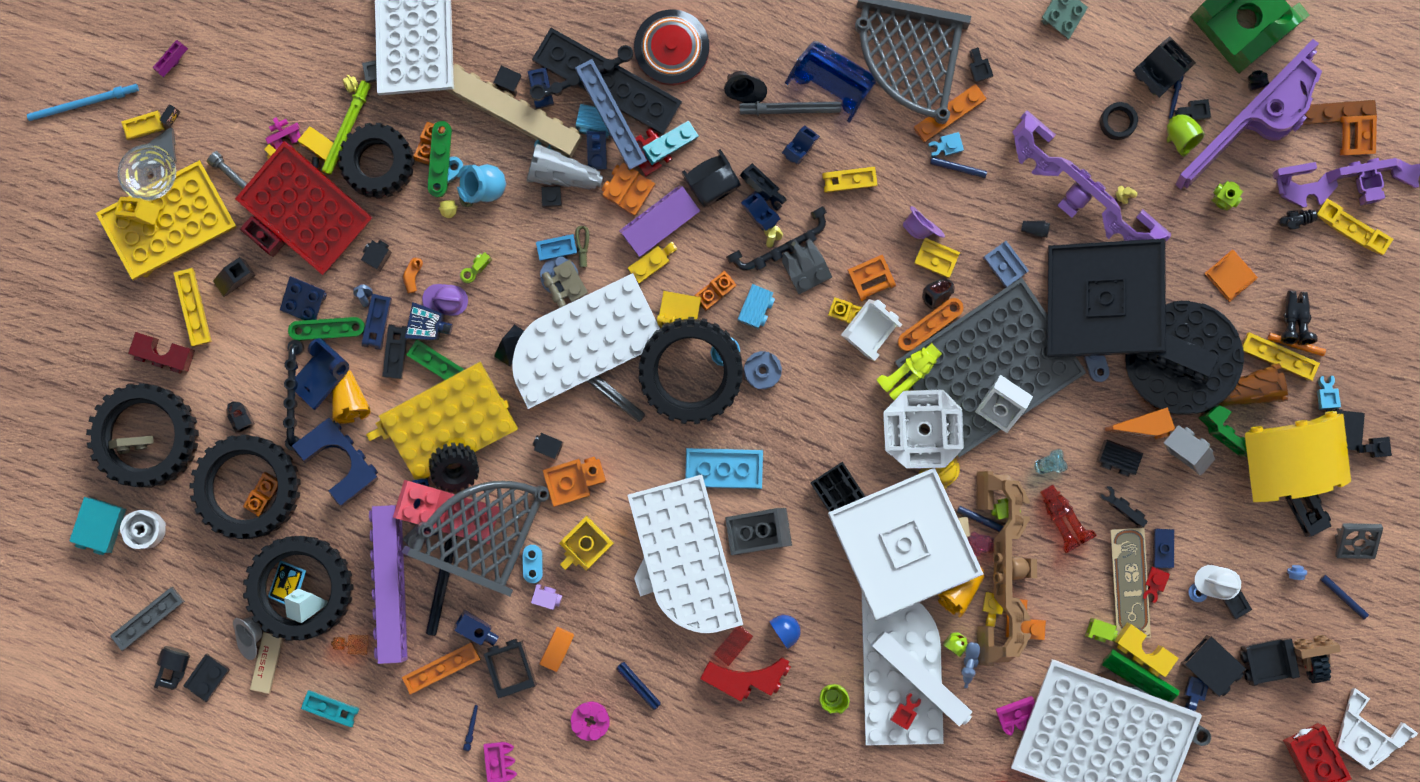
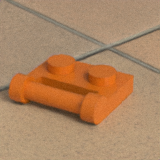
(1364, 134)
(869, 271)

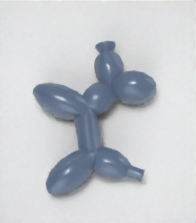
(970, 661)

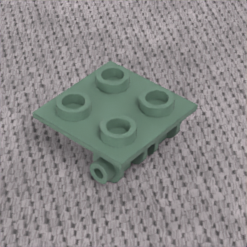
(1064, 15)

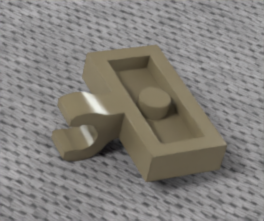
(124, 444)

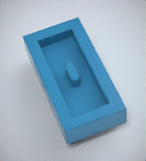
(556, 247)

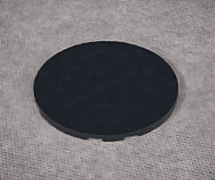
(1208, 330)

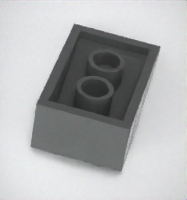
(758, 531)

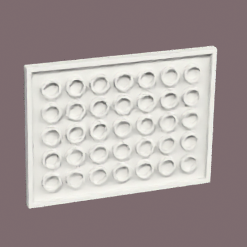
(1102, 732)

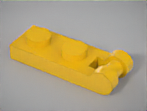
(850, 179)

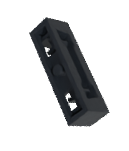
(1309, 522)

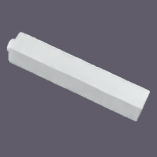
(922, 679)

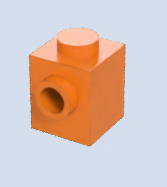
(593, 471)

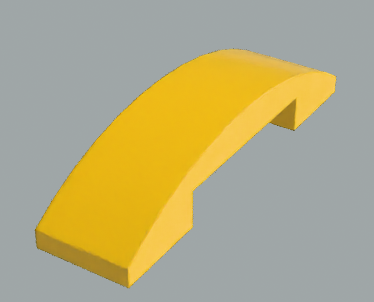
(1353, 229)

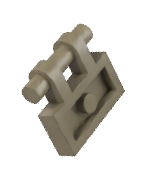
(570, 281)

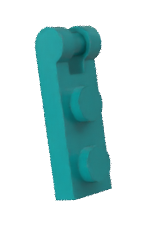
(329, 708)

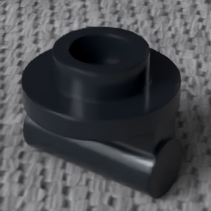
(1257, 80)

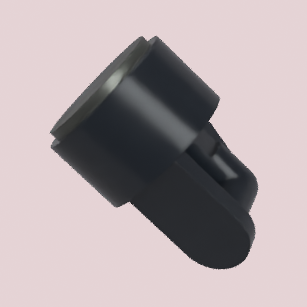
(175, 660)

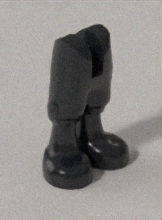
(1301, 313)

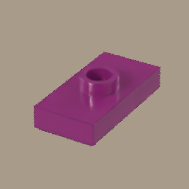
(170, 58)

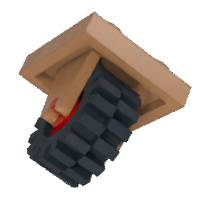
(1316, 656)

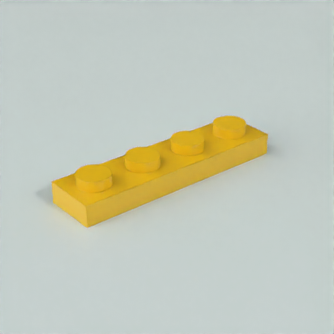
(192, 307)
(1277, 354)

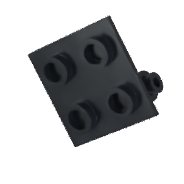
(1353, 427)

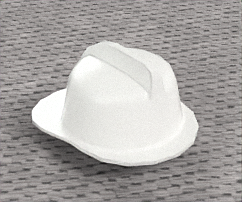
(1217, 582)

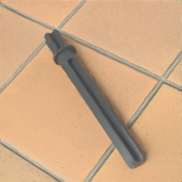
(790, 108)
(617, 398)

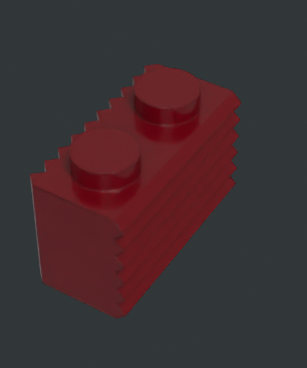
(262, 236)

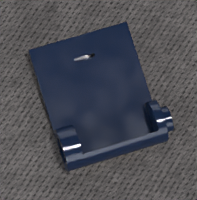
(320, 373)

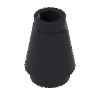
(1036, 228)

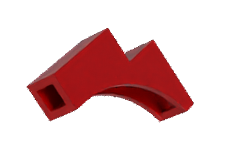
(738, 682)

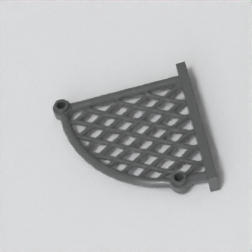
(954, 20)
(498, 584)

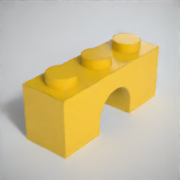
(1131, 640)

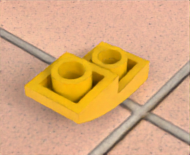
(316, 143)
(843, 310)

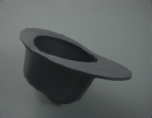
(745, 88)

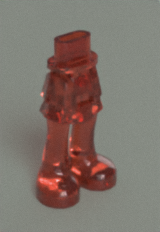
(1058, 507)

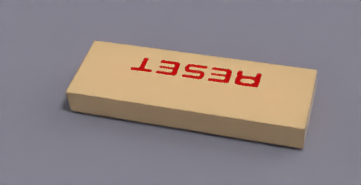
(266, 663)

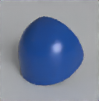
(787, 629)

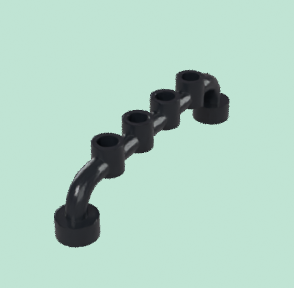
(538, 92)
(776, 253)
(294, 349)

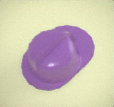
(919, 226)
(445, 299)

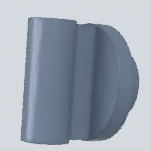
(363, 293)

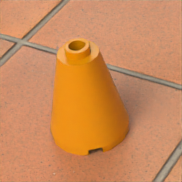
(348, 401)
(958, 598)

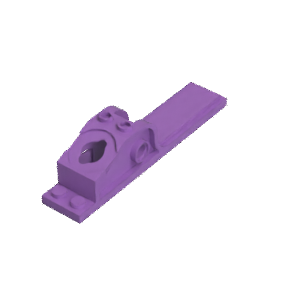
(1271, 114)

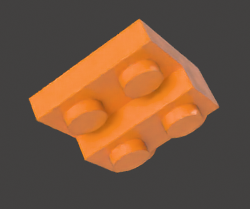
(627, 189)

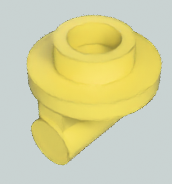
(1125, 193)
(773, 234)

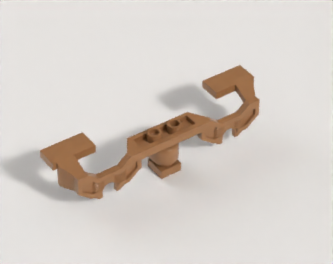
(1005, 568)

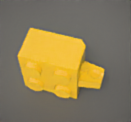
(584, 544)

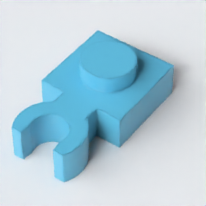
(949, 145)
(1327, 396)

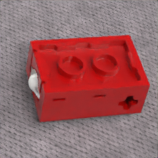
(1316, 755)

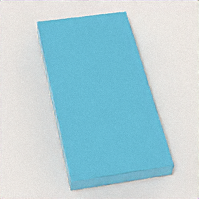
(726, 467)

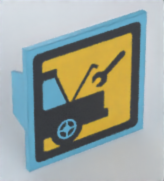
(286, 581)

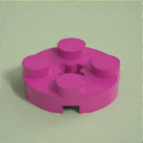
(584, 711)

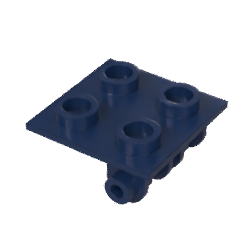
(302, 299)

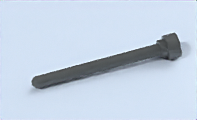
(216, 160)

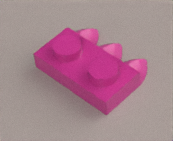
(1015, 714)
(497, 762)

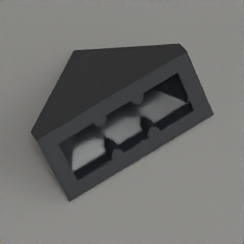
(508, 344)

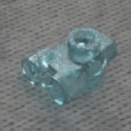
(1051, 463)

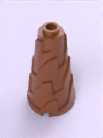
(1259, 387)

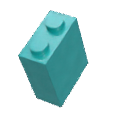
(97, 525)

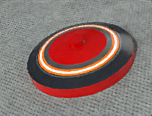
(671, 47)

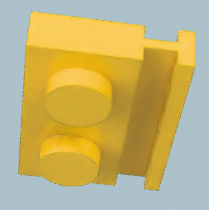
(936, 258)

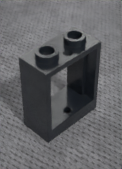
(502, 692)

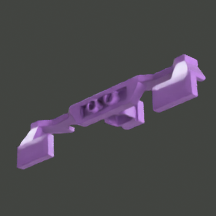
(1368, 183)
(1084, 187)

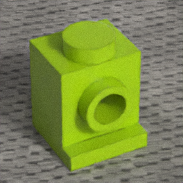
(1001, 509)
(1101, 630)

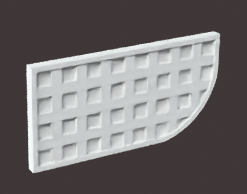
(685, 556)

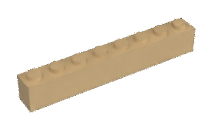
(514, 112)

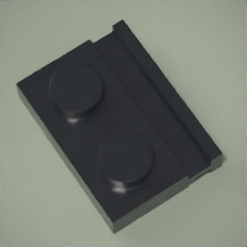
(206, 677)

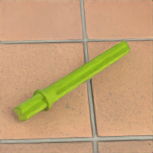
(349, 120)

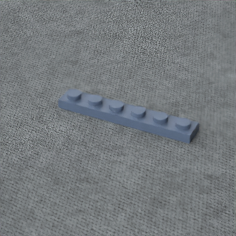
(610, 114)

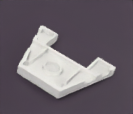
(1363, 740)

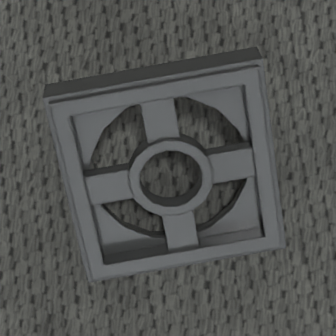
(1372, 543)

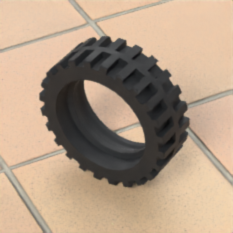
(679, 409)
(102, 433)
(204, 485)
(257, 581)

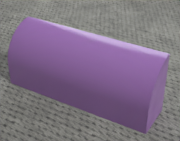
(659, 220)

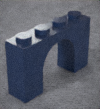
(329, 436)

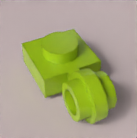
(479, 265)

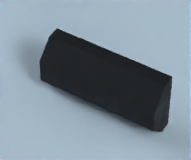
(837, 488)

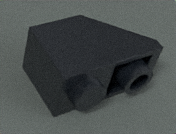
(233, 276)

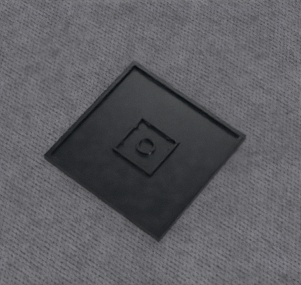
(1107, 298)

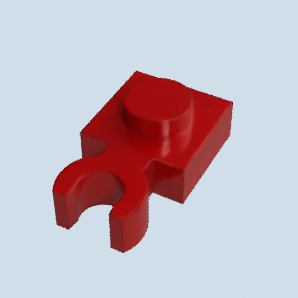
(1156, 581)
(904, 714)

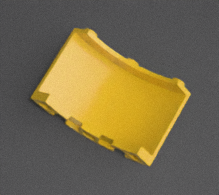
(1298, 458)

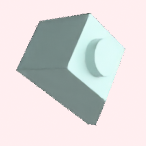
(302, 605)

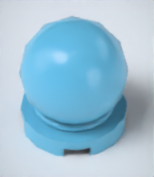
(481, 183)

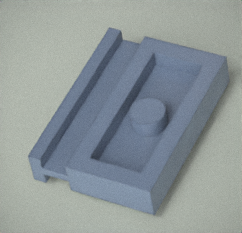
(1005, 264)

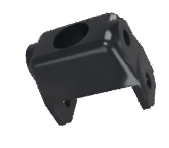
(712, 180)

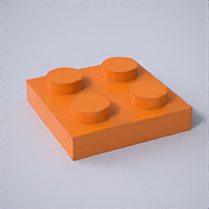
(566, 482)

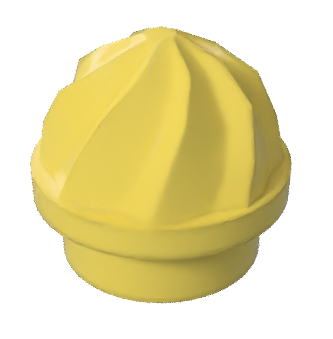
(448, 208)

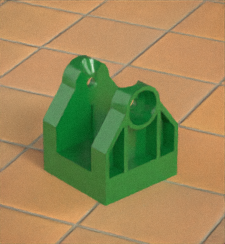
(1244, 45)

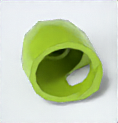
(1184, 131)

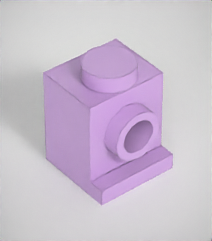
(546, 597)

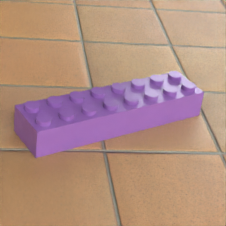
(389, 585)

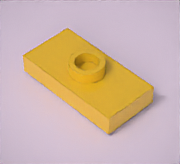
(142, 125)

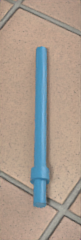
(118, 92)

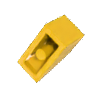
(137, 210)

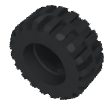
(358, 143)

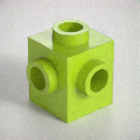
(1221, 197)

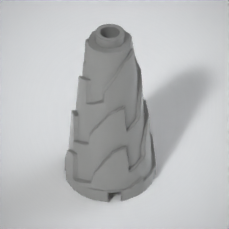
(553, 168)

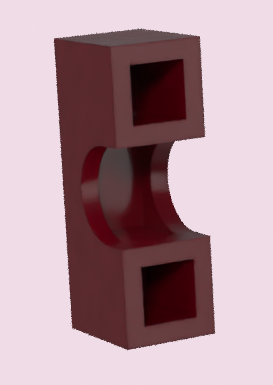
(145, 347)

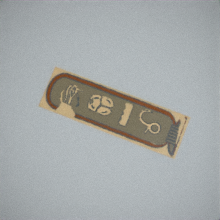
(1130, 579)

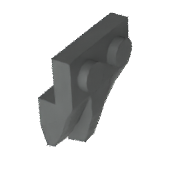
(805, 266)

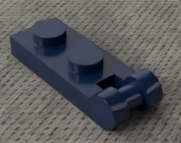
(376, 321)

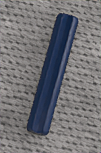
(638, 685)

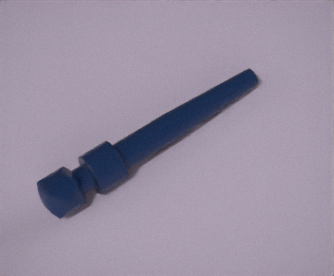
(1177, 86)
(469, 737)

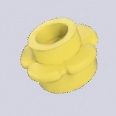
(350, 83)

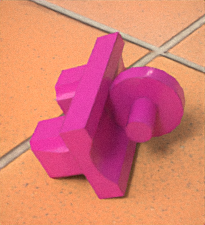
(276, 138)

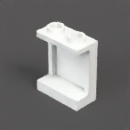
(871, 328)

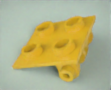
(677, 306)

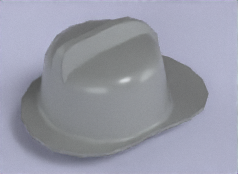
(247, 636)

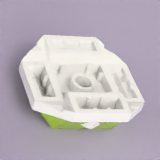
(904, 434)

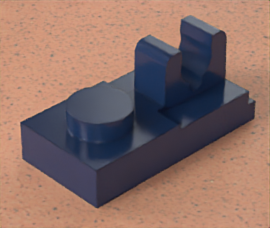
(597, 149)

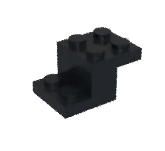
(1163, 67)

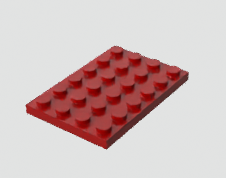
(303, 208)

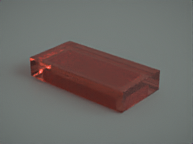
(733, 645)

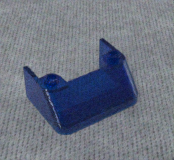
(835, 75)

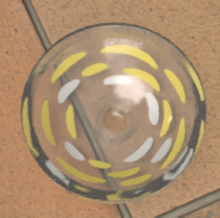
(137, 166)

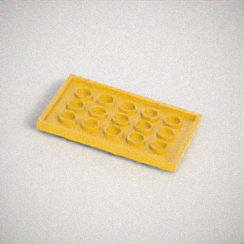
(186, 220)
(453, 411)

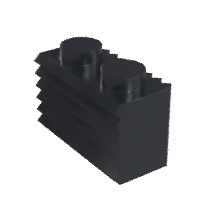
(1119, 457)

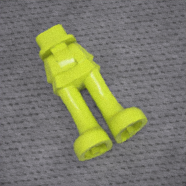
(919, 363)

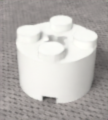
(134, 536)

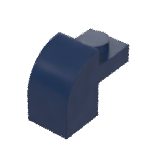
(800, 145)
(760, 211)

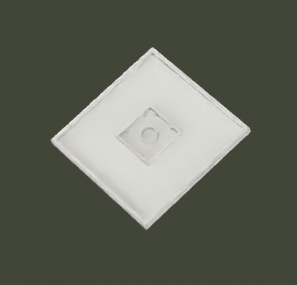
(905, 544)

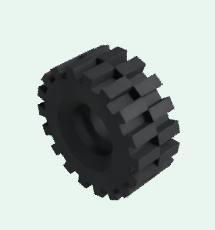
(453, 478)

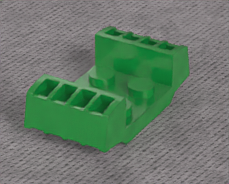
(1226, 435)

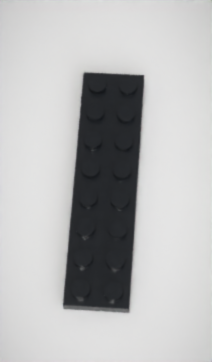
(631, 93)

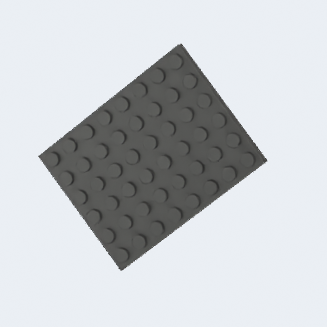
(994, 340)

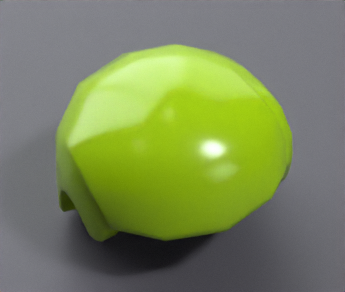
(834, 698)

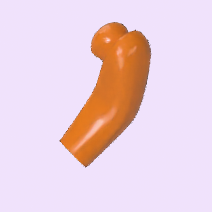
(410, 274)

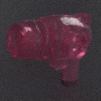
(981, 543)

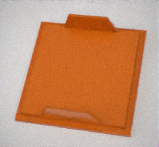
(1230, 275)

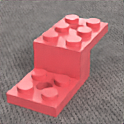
(430, 501)

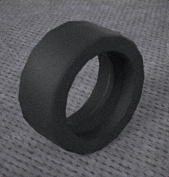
(1129, 110)

